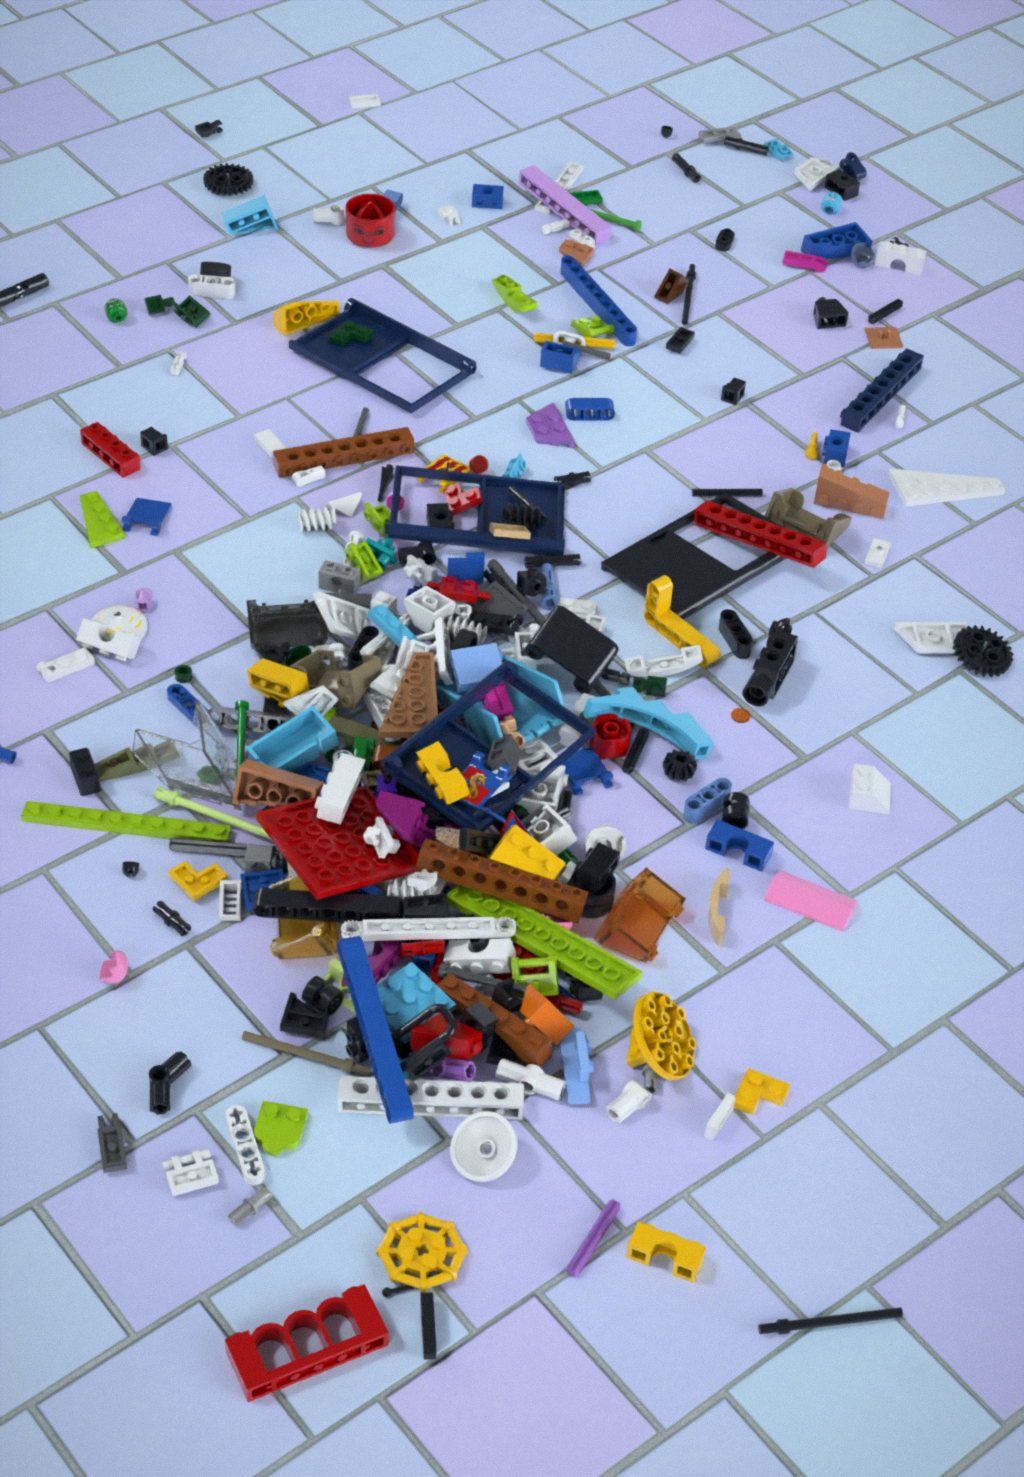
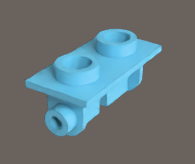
(515, 468)

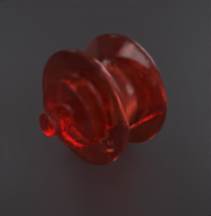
(478, 464)

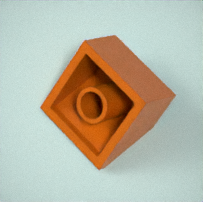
(544, 1015)

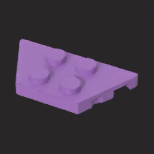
(549, 427)

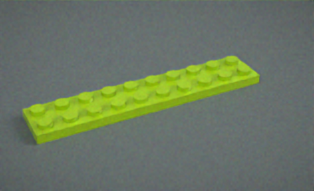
(547, 938)

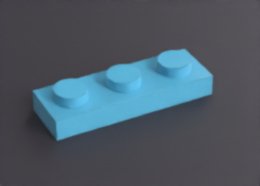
(390, 624)

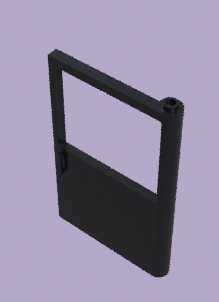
(695, 575)

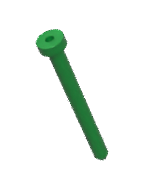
(242, 707)

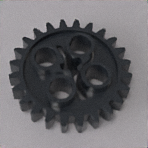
(216, 179)
(996, 654)

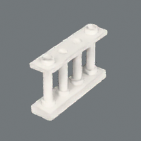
(442, 646)

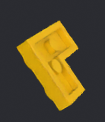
(195, 883)
(757, 1086)

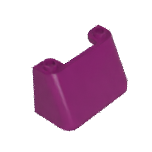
(407, 817)

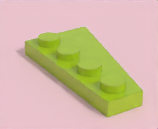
(99, 520)

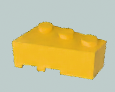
(277, 681)
(525, 853)

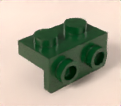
(191, 311)

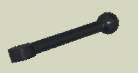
(386, 1292)

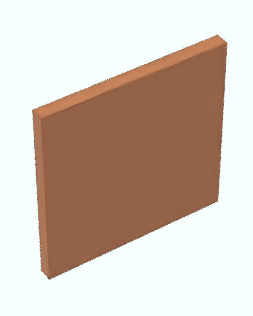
(883, 337)

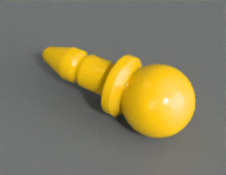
(812, 448)

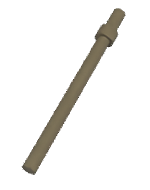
(347, 1065)

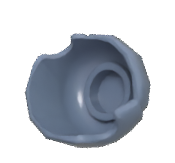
(862, 255)

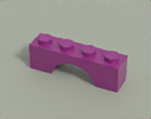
(384, 958)

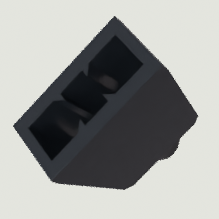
(829, 313)

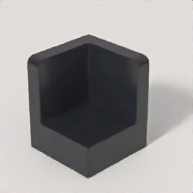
(505, 996)

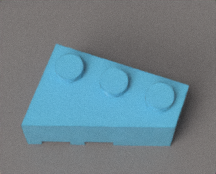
(249, 217)

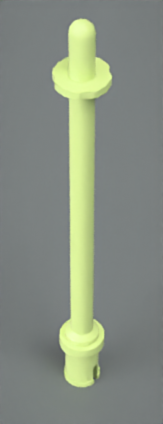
(175, 799)

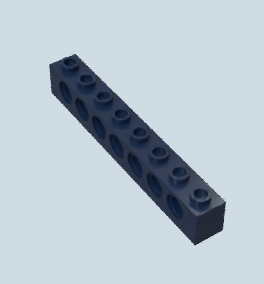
(881, 390)

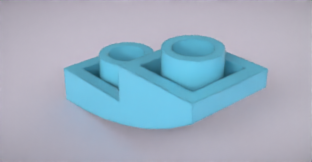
(777, 150)

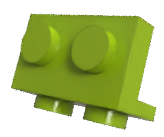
(377, 517)
(364, 559)

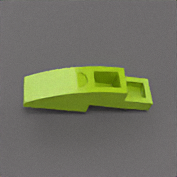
(512, 294)

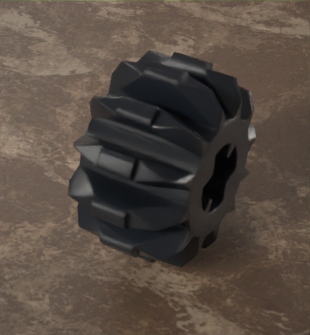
(679, 765)

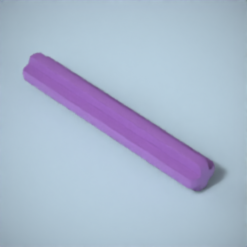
(593, 1238)

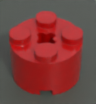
(611, 736)

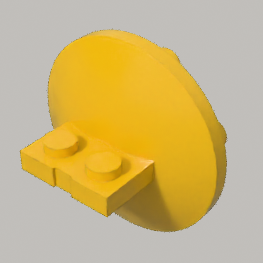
(661, 1037)

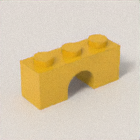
(449, 784)
(650, 1241)

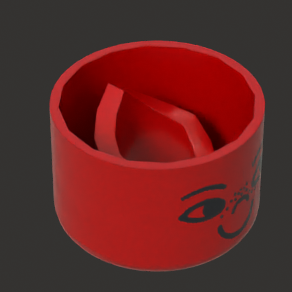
(370, 220)

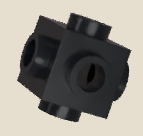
(531, 582)

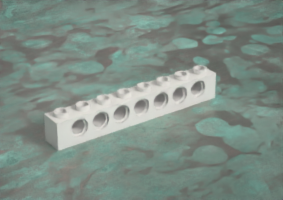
(436, 1097)

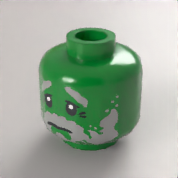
(115, 310)

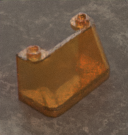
(640, 916)

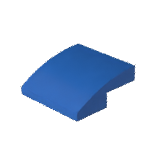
(467, 568)

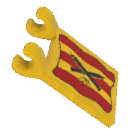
(447, 464)

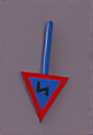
(511, 820)

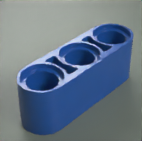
(589, 409)

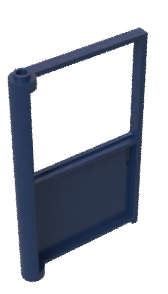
(388, 337)
(495, 495)
(462, 745)

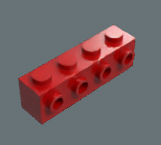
(110, 449)

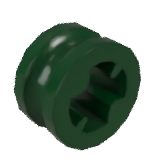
(183, 674)

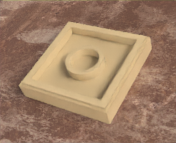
(509, 530)

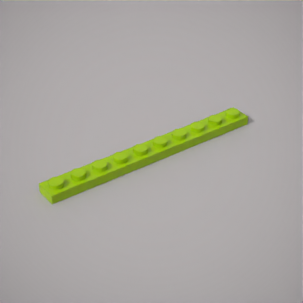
(123, 822)

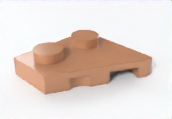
(579, 251)

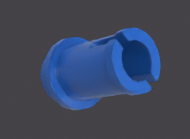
(7, 755)

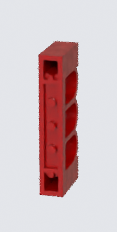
(354, 1305)

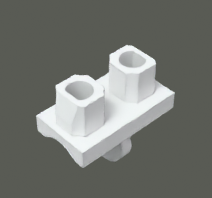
(418, 570)
(381, 837)

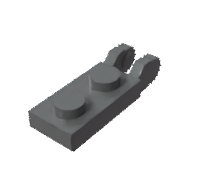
(111, 1145)

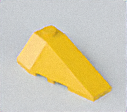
(303, 315)

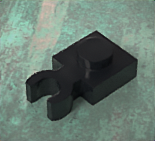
(275, 653)

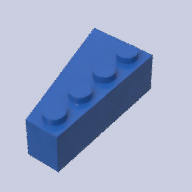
(835, 241)

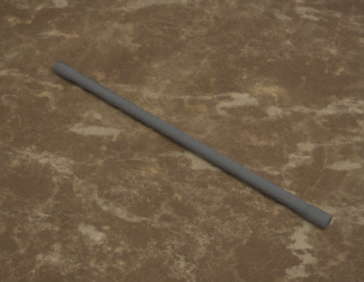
(534, 612)

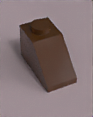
(671, 286)

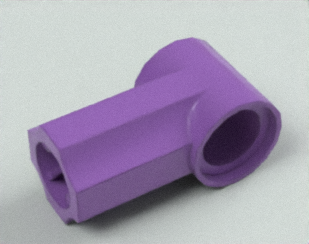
(454, 1069)

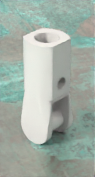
(308, 476)

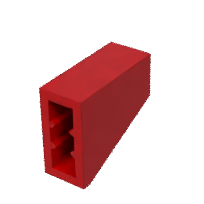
(463, 1044)

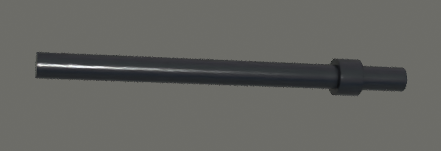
(691, 275)
(784, 1326)

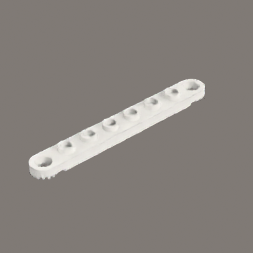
(429, 928)

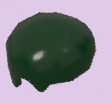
(296, 654)

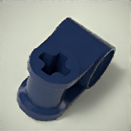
(853, 167)

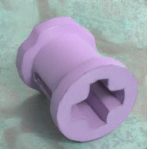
(143, 602)

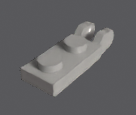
(718, 134)

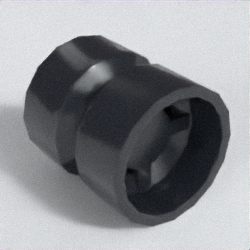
(736, 809)
(322, 995)

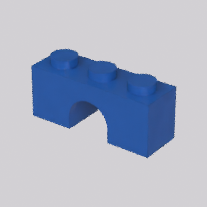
(726, 837)

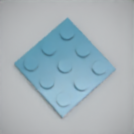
(407, 995)

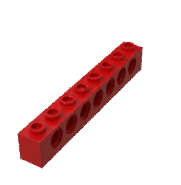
(760, 534)

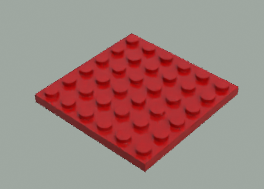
(333, 855)

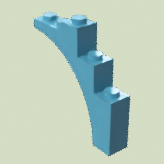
(654, 715)

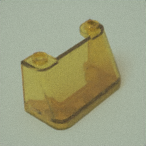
(302, 937)

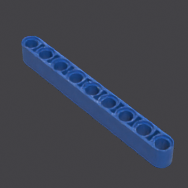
(598, 300)
(375, 1030)

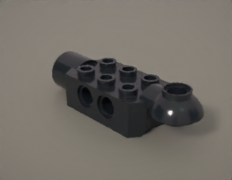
(773, 664)

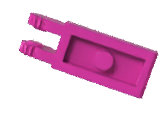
(805, 261)

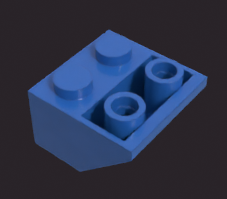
(559, 357)

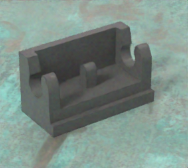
(504, 752)

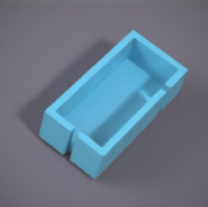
(295, 742)

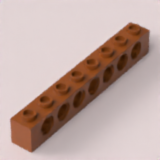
(344, 451)
(502, 881)

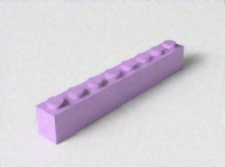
(564, 204)

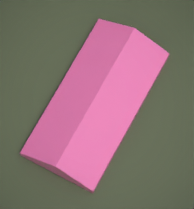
(810, 900)

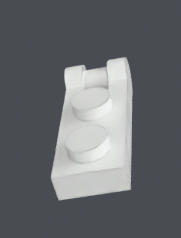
(65, 665)

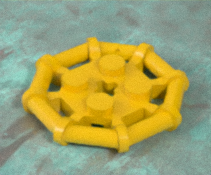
(424, 1239)

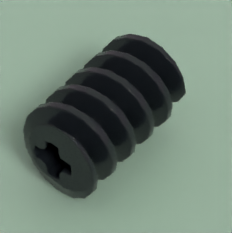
(521, 514)

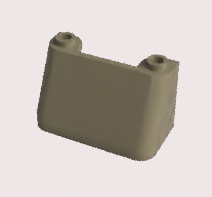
(787, 511)

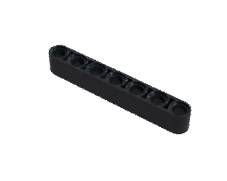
(335, 908)

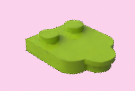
(279, 1127)

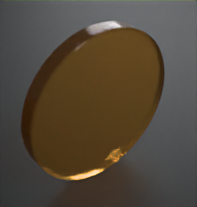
(740, 715)

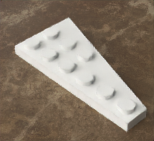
(931, 487)

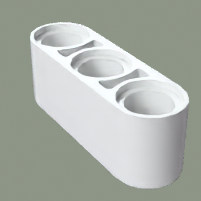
(211, 286)

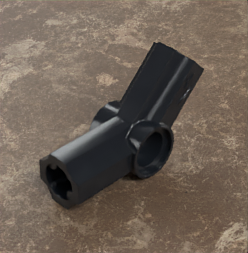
(161, 1079)

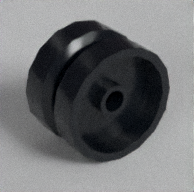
(597, 902)

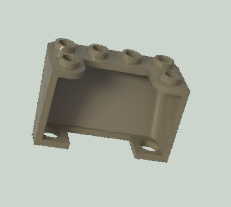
(345, 684)

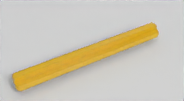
(590, 342)

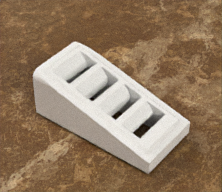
(230, 886)

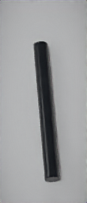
(732, 492)

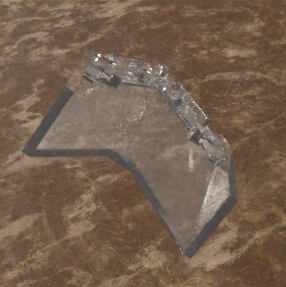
(200, 768)

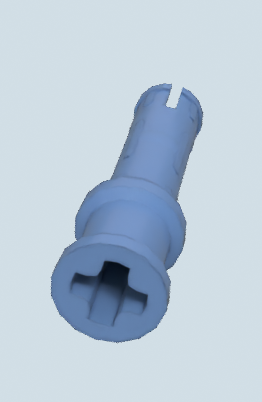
(550, 590)

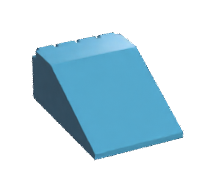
(530, 717)

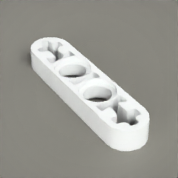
(246, 1144)

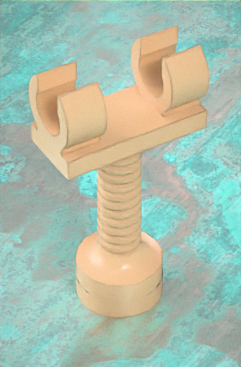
(510, 725)

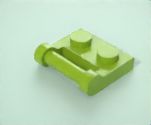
(592, 326)
(543, 982)

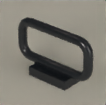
(435, 1050)

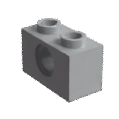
(338, 576)

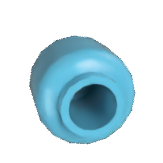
(831, 203)

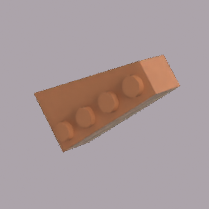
(849, 494)
(272, 786)

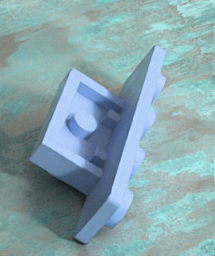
(576, 1066)

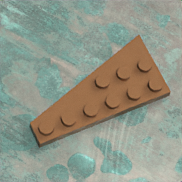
(414, 700)

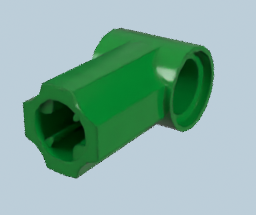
(364, 749)

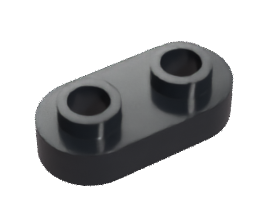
(724, 240)

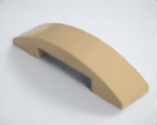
(715, 921)

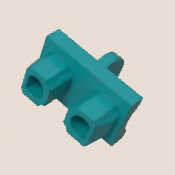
(384, 550)

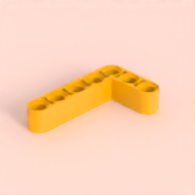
(670, 625)

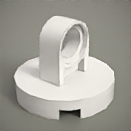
(606, 835)

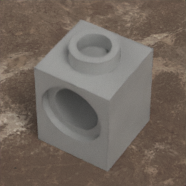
(259, 858)

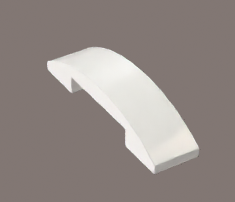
(666, 665)

